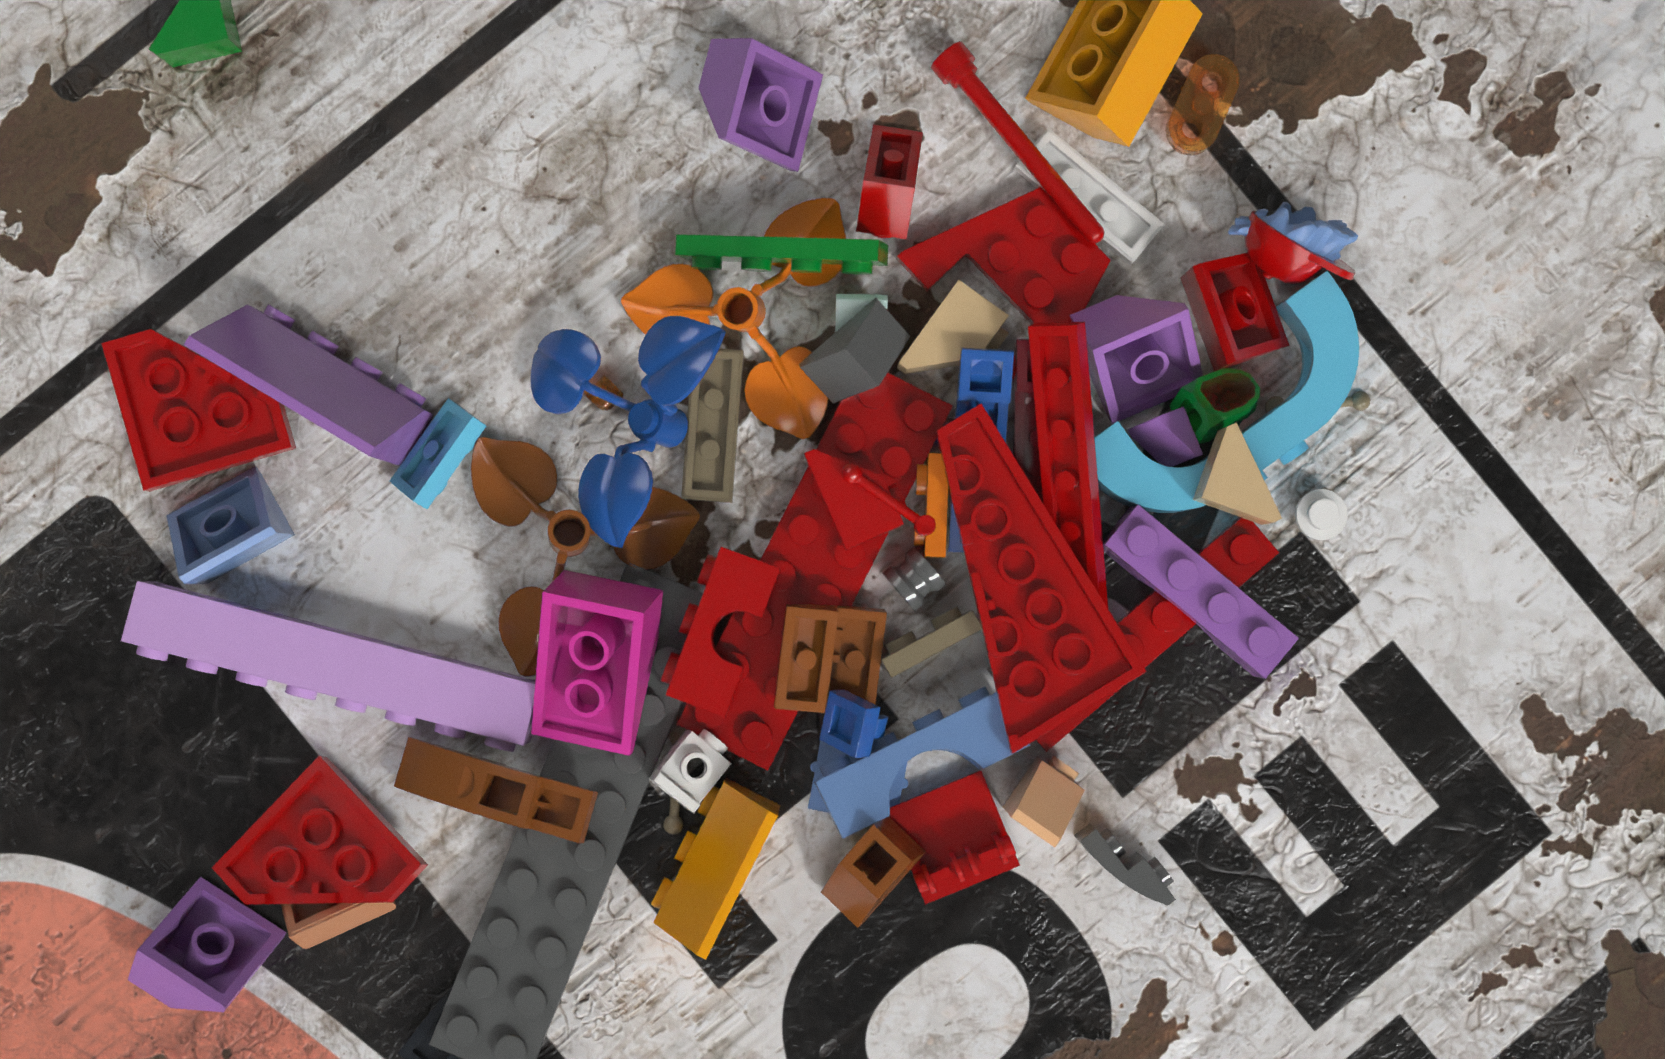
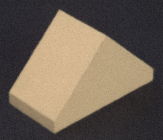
(1234, 480)

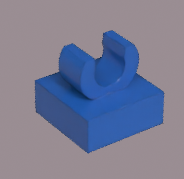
(852, 723)

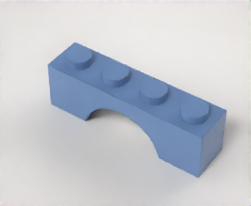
(860, 791)

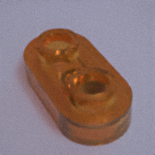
(1202, 107)

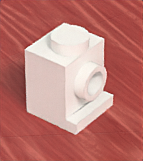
(672, 770)

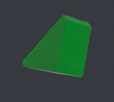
(197, 33)

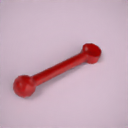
(923, 525)

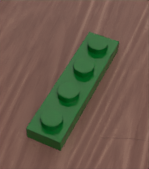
(804, 254)

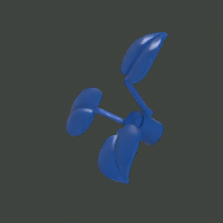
(675, 358)

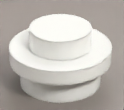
(1321, 514)

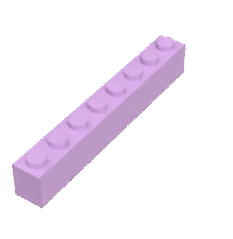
(332, 663)

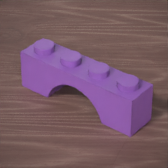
(1199, 591)

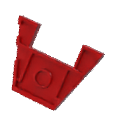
(1024, 251)

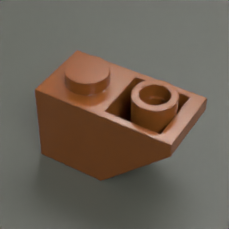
(872, 870)

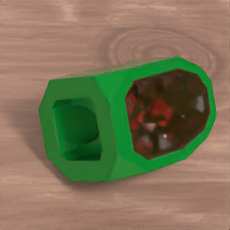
(1217, 401)

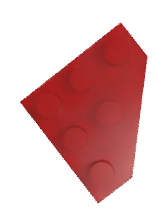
(188, 412)
(320, 848)

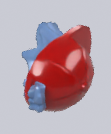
(1294, 244)

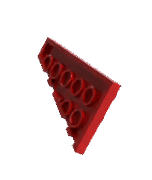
(1037, 609)

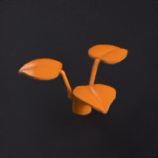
(774, 389)

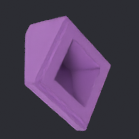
(1168, 438)

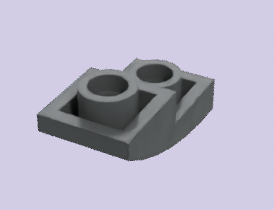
(1135, 872)

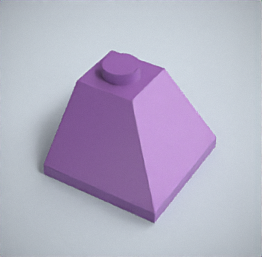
(759, 99)
(1138, 352)
(204, 951)

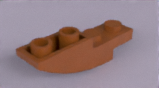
(495, 790)

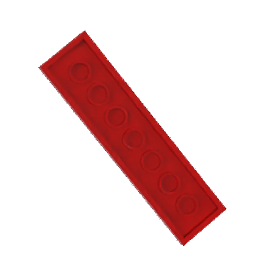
(880, 431)

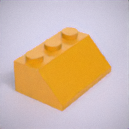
(1113, 64)
(714, 865)

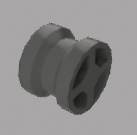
(914, 578)

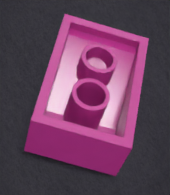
(594, 660)

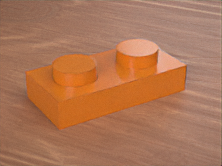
(933, 484)

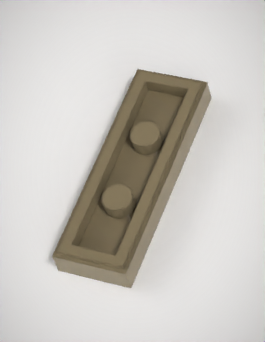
(713, 431)

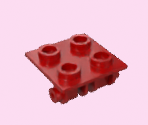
(960, 836)

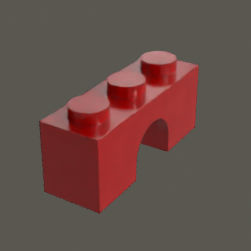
(700, 672)

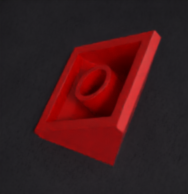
(1233, 310)

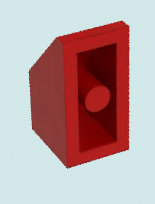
(889, 182)
(853, 509)

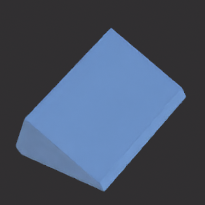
(226, 528)

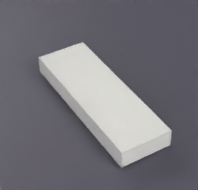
(1125, 221)

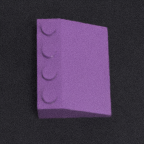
(315, 382)

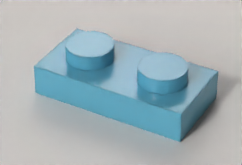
(437, 454)

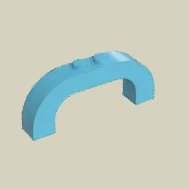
(1330, 357)

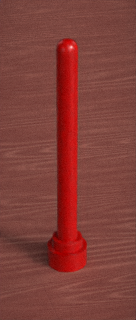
(957, 68)

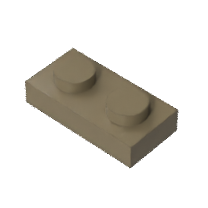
(949, 629)

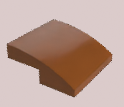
(828, 651)

